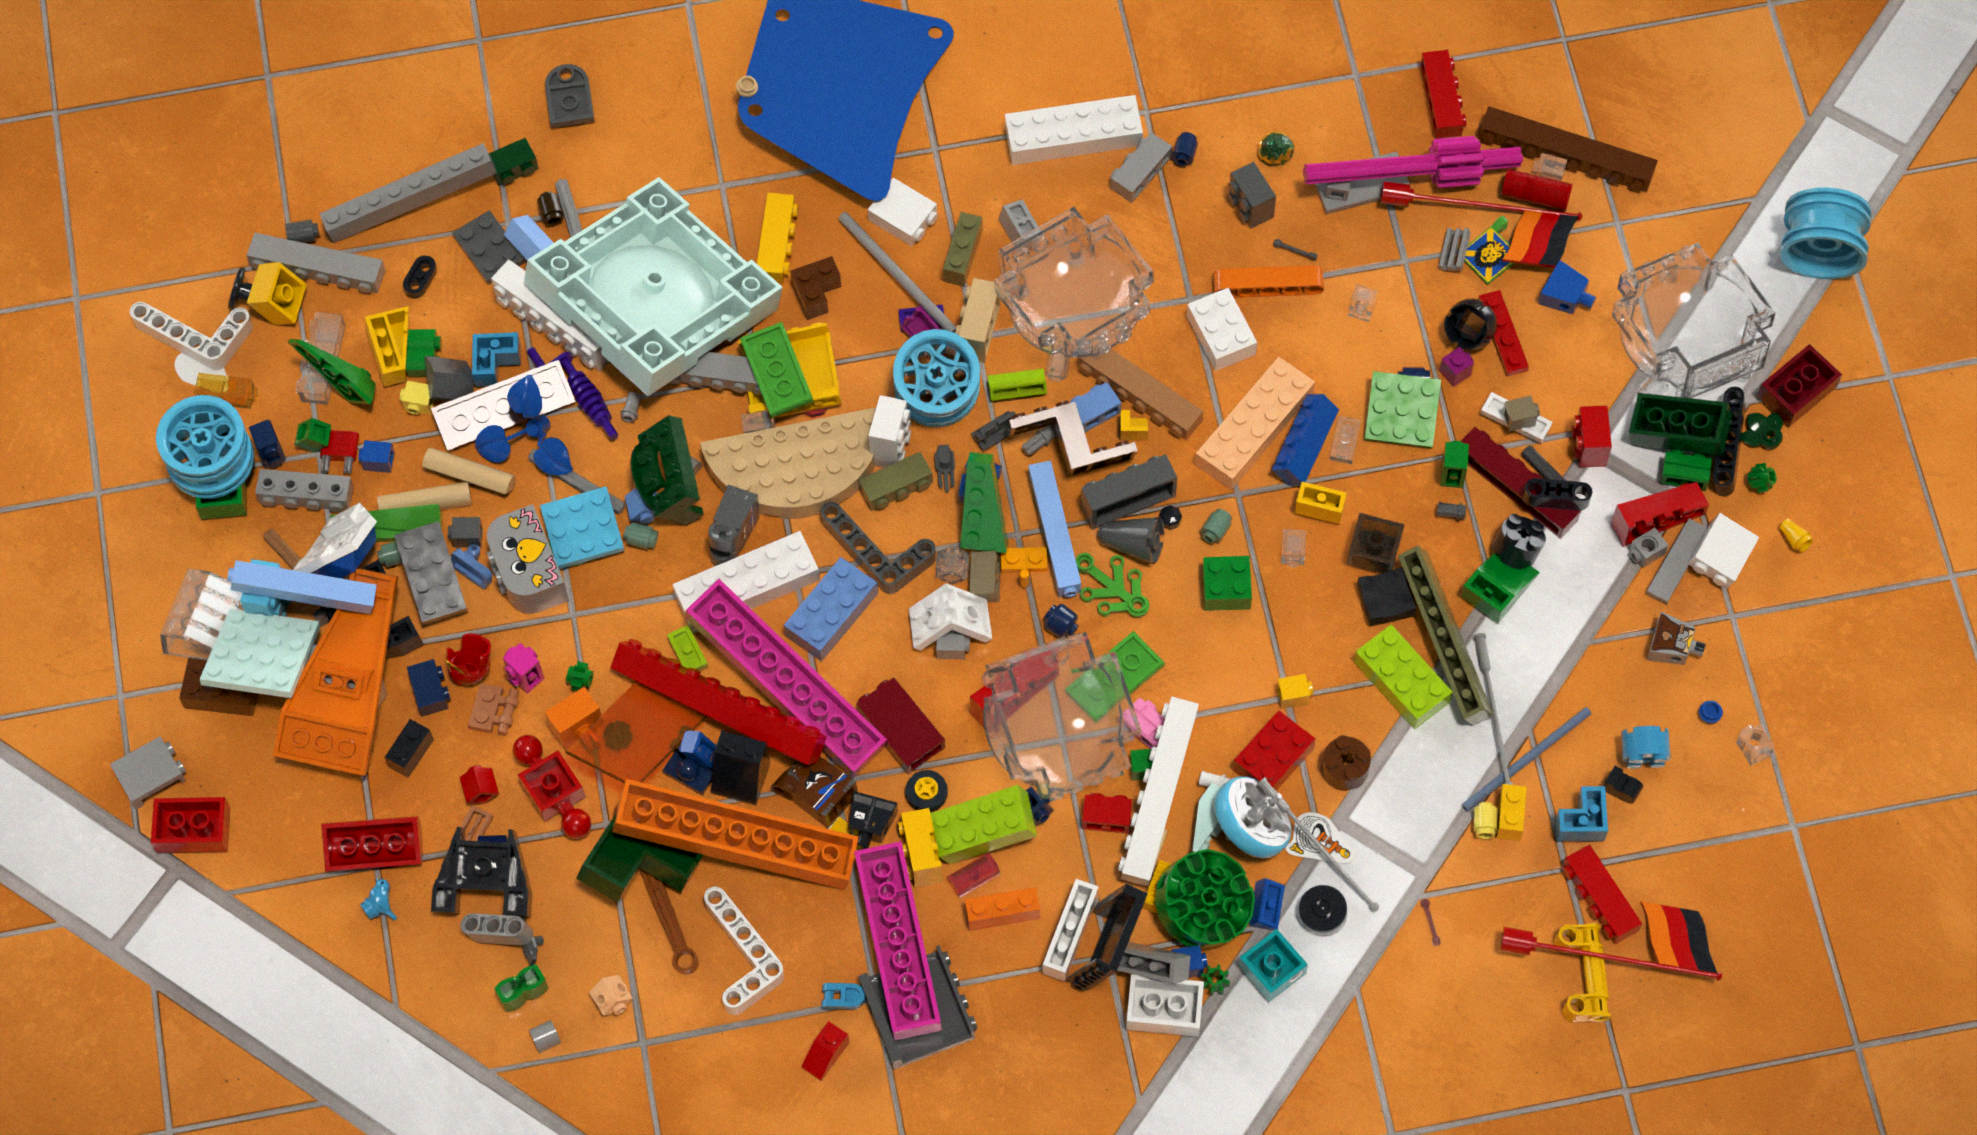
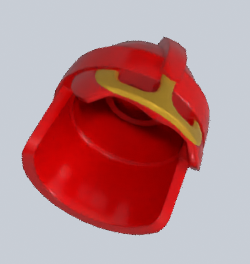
(471, 661)

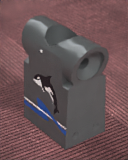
(732, 524)

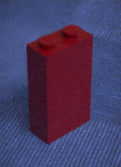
(898, 718)

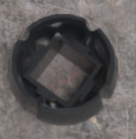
(1464, 335)

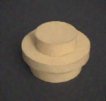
(747, 86)

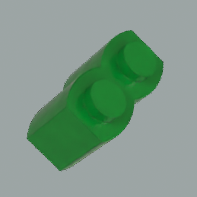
(419, 345)
(516, 990)

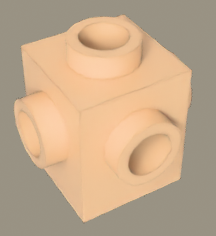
(611, 995)

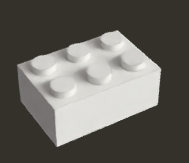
(1221, 329)
(889, 431)
(1165, 1006)

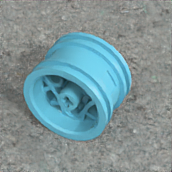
(937, 377)
(214, 462)

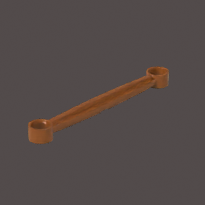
(668, 919)

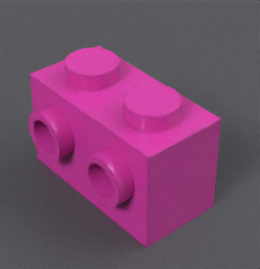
(523, 667)

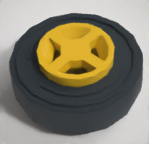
(928, 783)

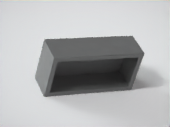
(1128, 491)

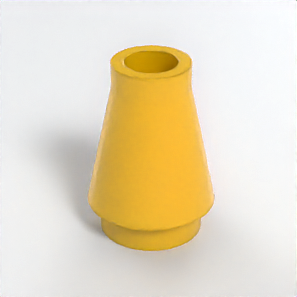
(1797, 536)

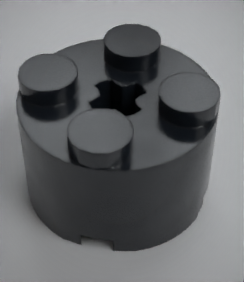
(1519, 541)

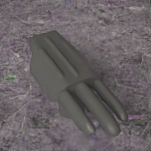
(944, 465)
(530, 949)

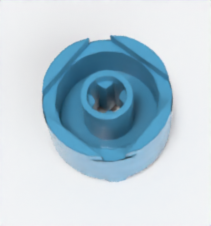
(1645, 746)

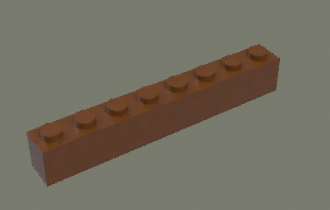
(1581, 153)

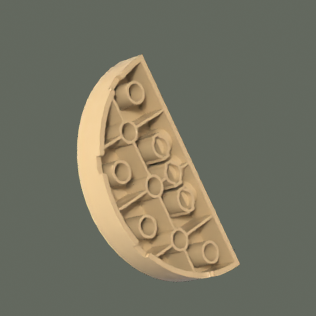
(795, 464)

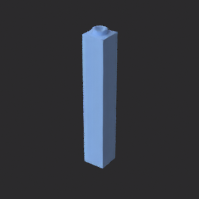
(527, 236)
(1054, 529)
(302, 587)

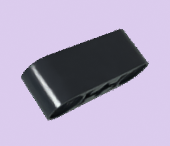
(1561, 487)

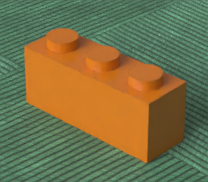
(1002, 908)

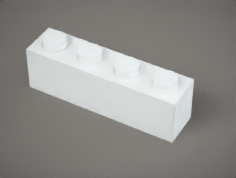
(1070, 930)

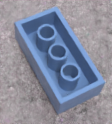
(831, 609)

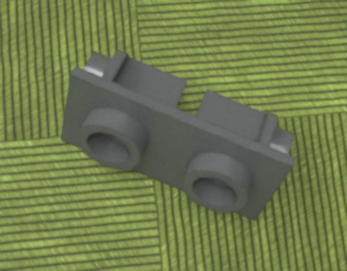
(993, 431)

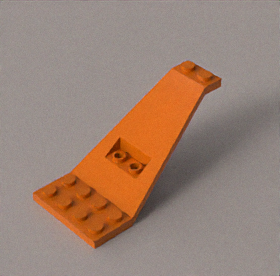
(331, 721)

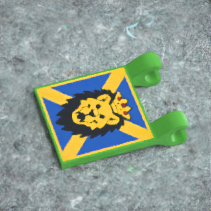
(1486, 252)

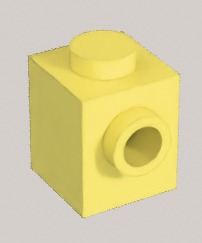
(416, 398)

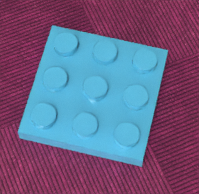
(582, 527)

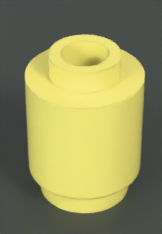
(1485, 820)

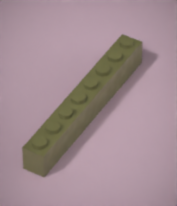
(1445, 635)

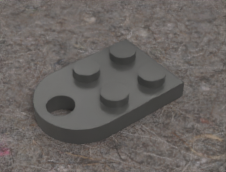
(569, 98)

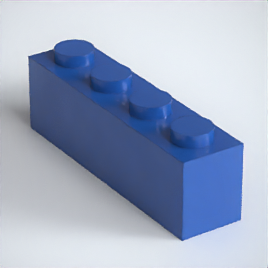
(1305, 439)

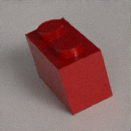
(1107, 813)

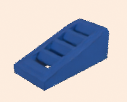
(698, 748)

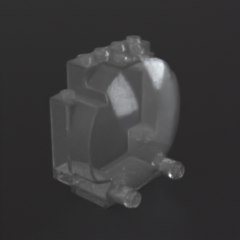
(1074, 285)
(1693, 320)
(1059, 716)

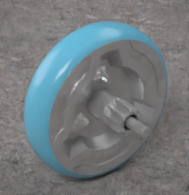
(1245, 823)

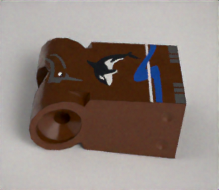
(817, 789)

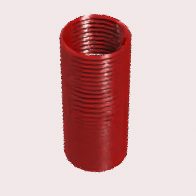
(1539, 190)

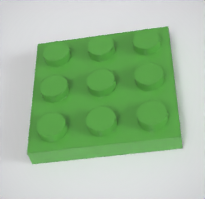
(1402, 409)

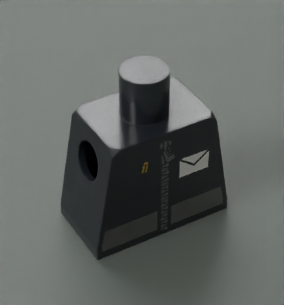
(870, 818)

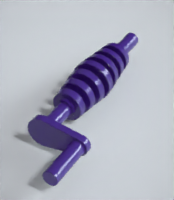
(585, 392)

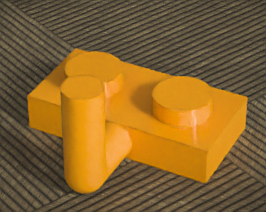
(1024, 561)

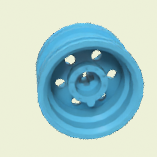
(1826, 233)

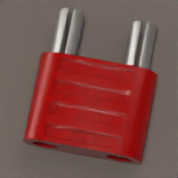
(341, 447)

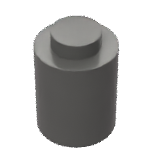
(302, 231)

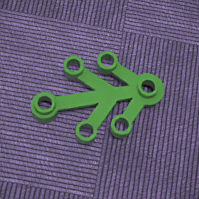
(1113, 588)

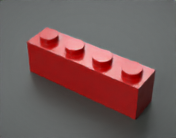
(1442, 94)
(1601, 894)

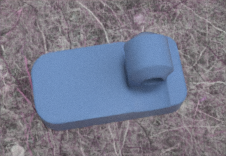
(467, 565)

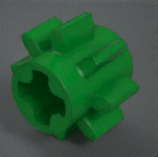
(1762, 477)
(579, 676)
(1215, 987)

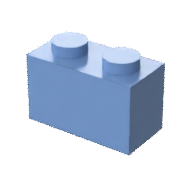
(1097, 406)

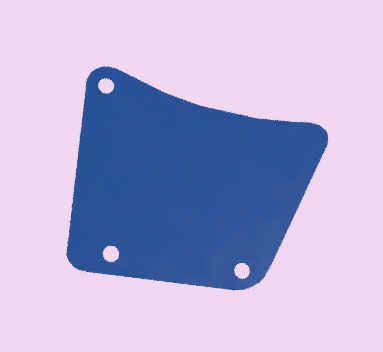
(841, 84)

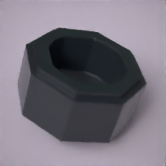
(1171, 517)

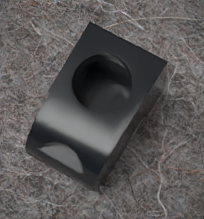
(1623, 786)

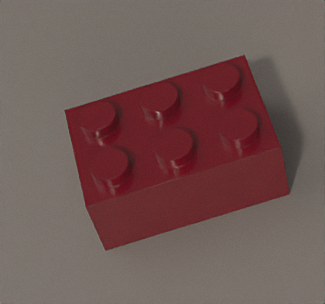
(1799, 385)

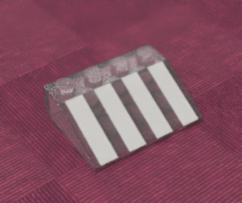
(198, 614)

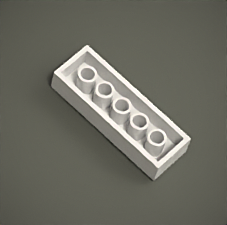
(1073, 129)
(527, 305)
(756, 575)

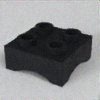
(1386, 597)

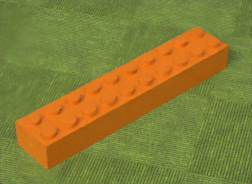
(735, 834)

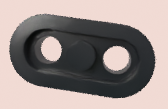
(419, 278)

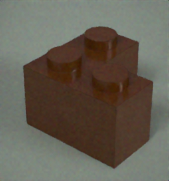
(812, 282)

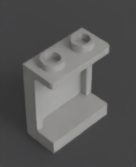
(148, 770)

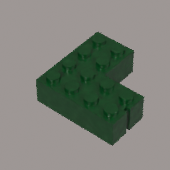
(619, 857)

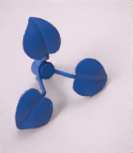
(526, 398)

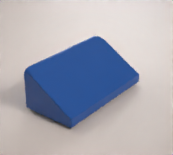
(1267, 904)

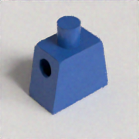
(1566, 290)

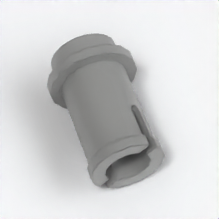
(629, 412)

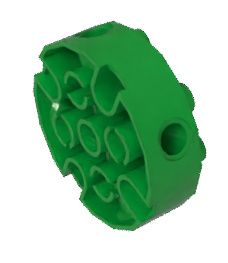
(1204, 899)

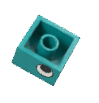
(1273, 965)

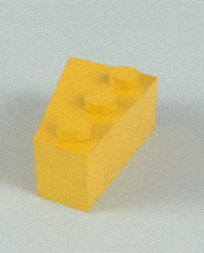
(388, 341)
(920, 847)

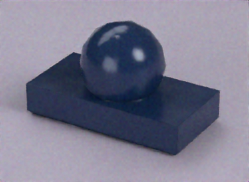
(688, 773)

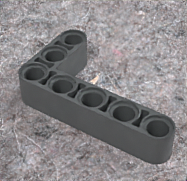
(872, 553)

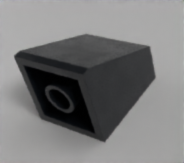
(739, 767)

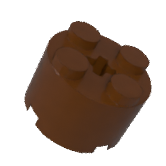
(1358, 763)

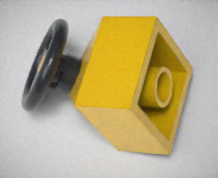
(273, 294)

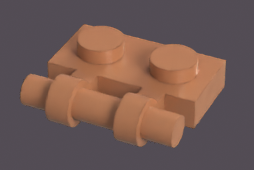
(486, 708)

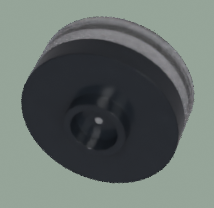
(1323, 910)

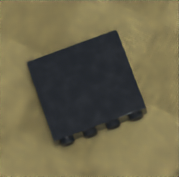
(1122, 913)

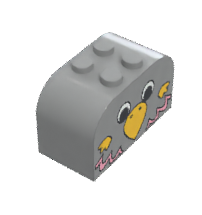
(525, 562)

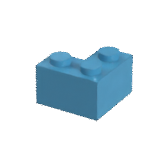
(493, 351)
(1588, 821)

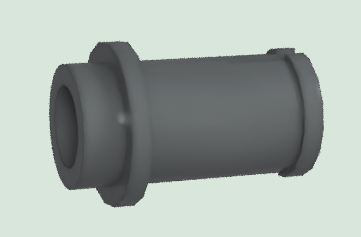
(1452, 510)

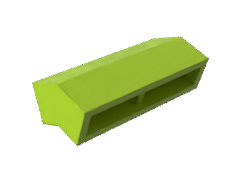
(1017, 384)

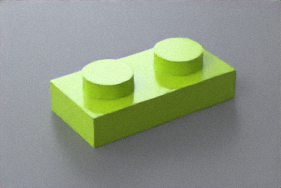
(687, 648)

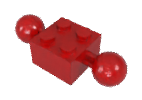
(551, 786)

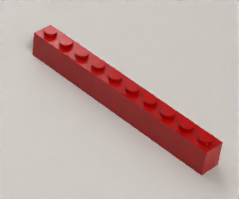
(718, 701)

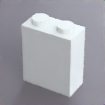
(903, 213)
(1723, 551)

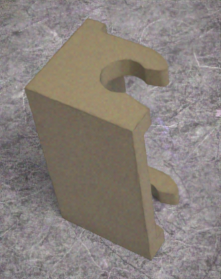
(985, 575)

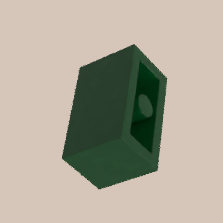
(513, 161)

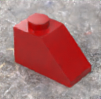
(825, 1050)

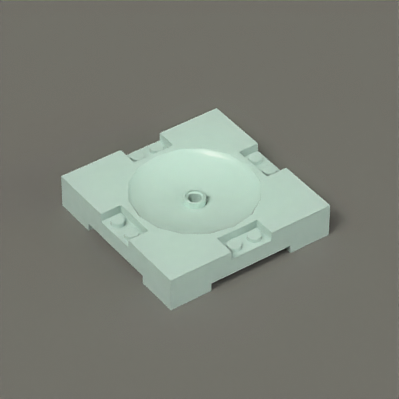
(652, 286)

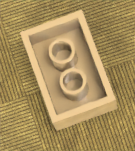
(979, 316)

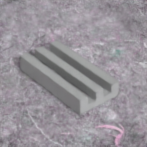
(1447, 246)

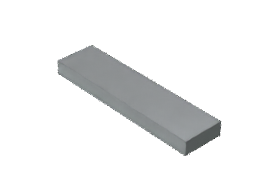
(1676, 562)

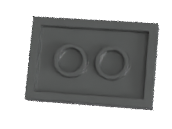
(486, 245)

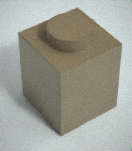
(1520, 413)

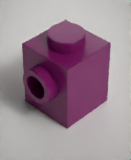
(1456, 366)

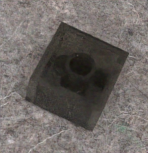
(1375, 544)

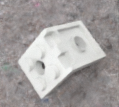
(946, 611)

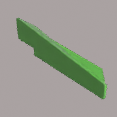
(403, 519)

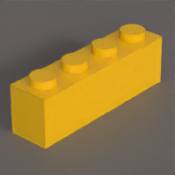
(776, 235)

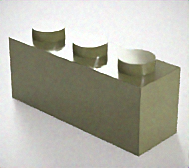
(962, 249)
(896, 481)

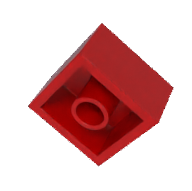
(1592, 436)

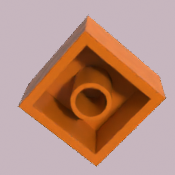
(572, 717)

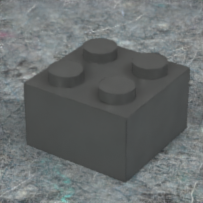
(1251, 195)

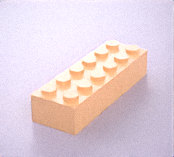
(1254, 423)

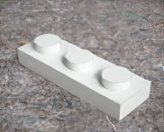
(1493, 410)

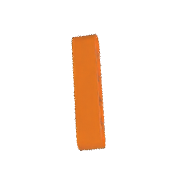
(1270, 281)

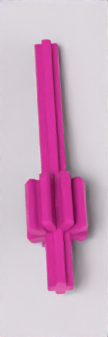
(1449, 160)

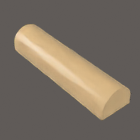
(469, 471)
(445, 496)

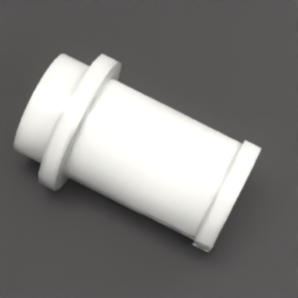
(1208, 778)

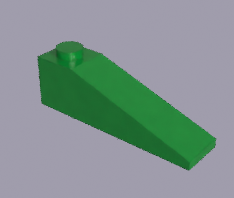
(349, 380)

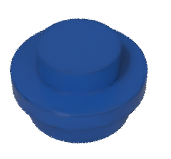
(1710, 712)

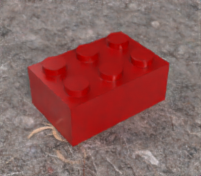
(1275, 751)
(190, 825)

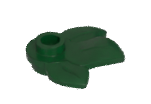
(1762, 427)

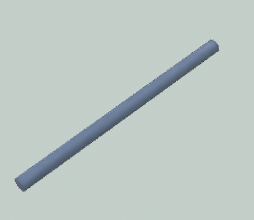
(1527, 758)

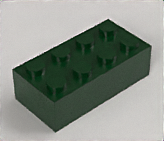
(1680, 424)

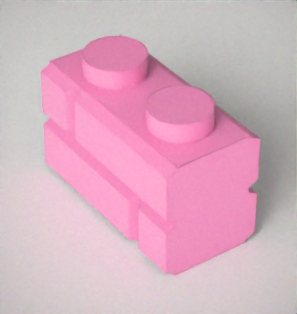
(1149, 722)

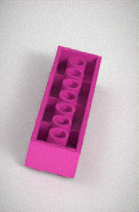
(898, 941)

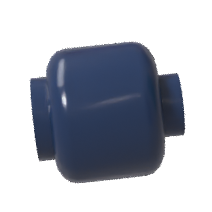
(1061, 620)

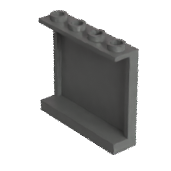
(955, 1022)

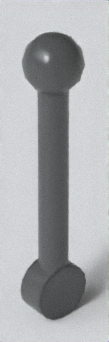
(1312, 256)

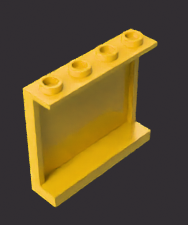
(816, 358)

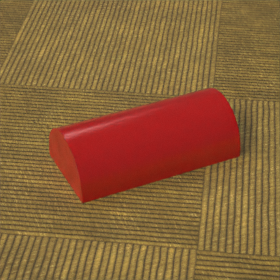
(372, 843)

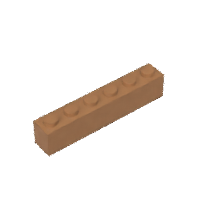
(1143, 392)

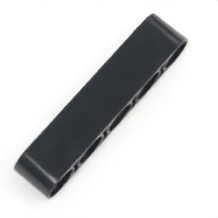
(1728, 471)

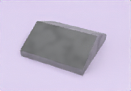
(448, 378)

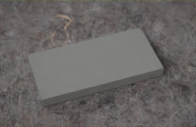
(1360, 191)

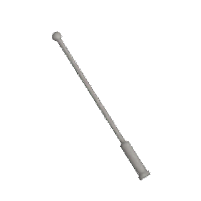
(1485, 667)
(1285, 808)

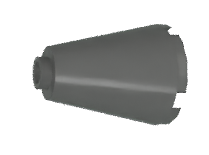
(1134, 537)

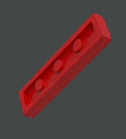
(1505, 338)

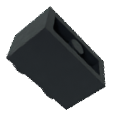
(409, 748)

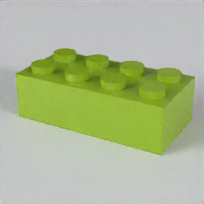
(1403, 677)
(983, 824)

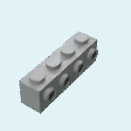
(304, 490)

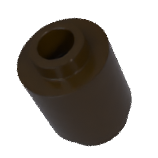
(550, 208)

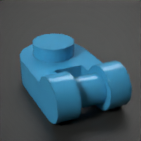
(851, 996)

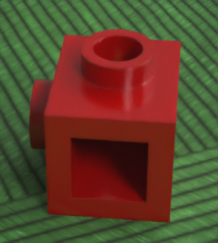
(479, 785)

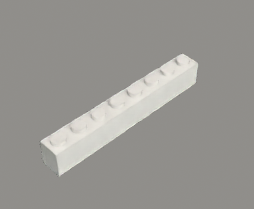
(1159, 791)

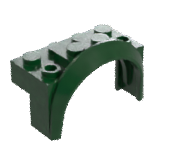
(681, 489)

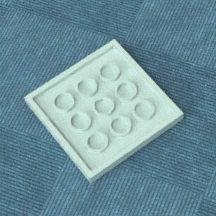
(260, 653)

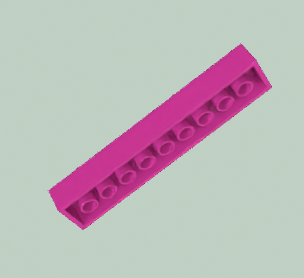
(784, 676)

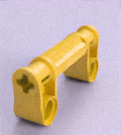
(1594, 1003)

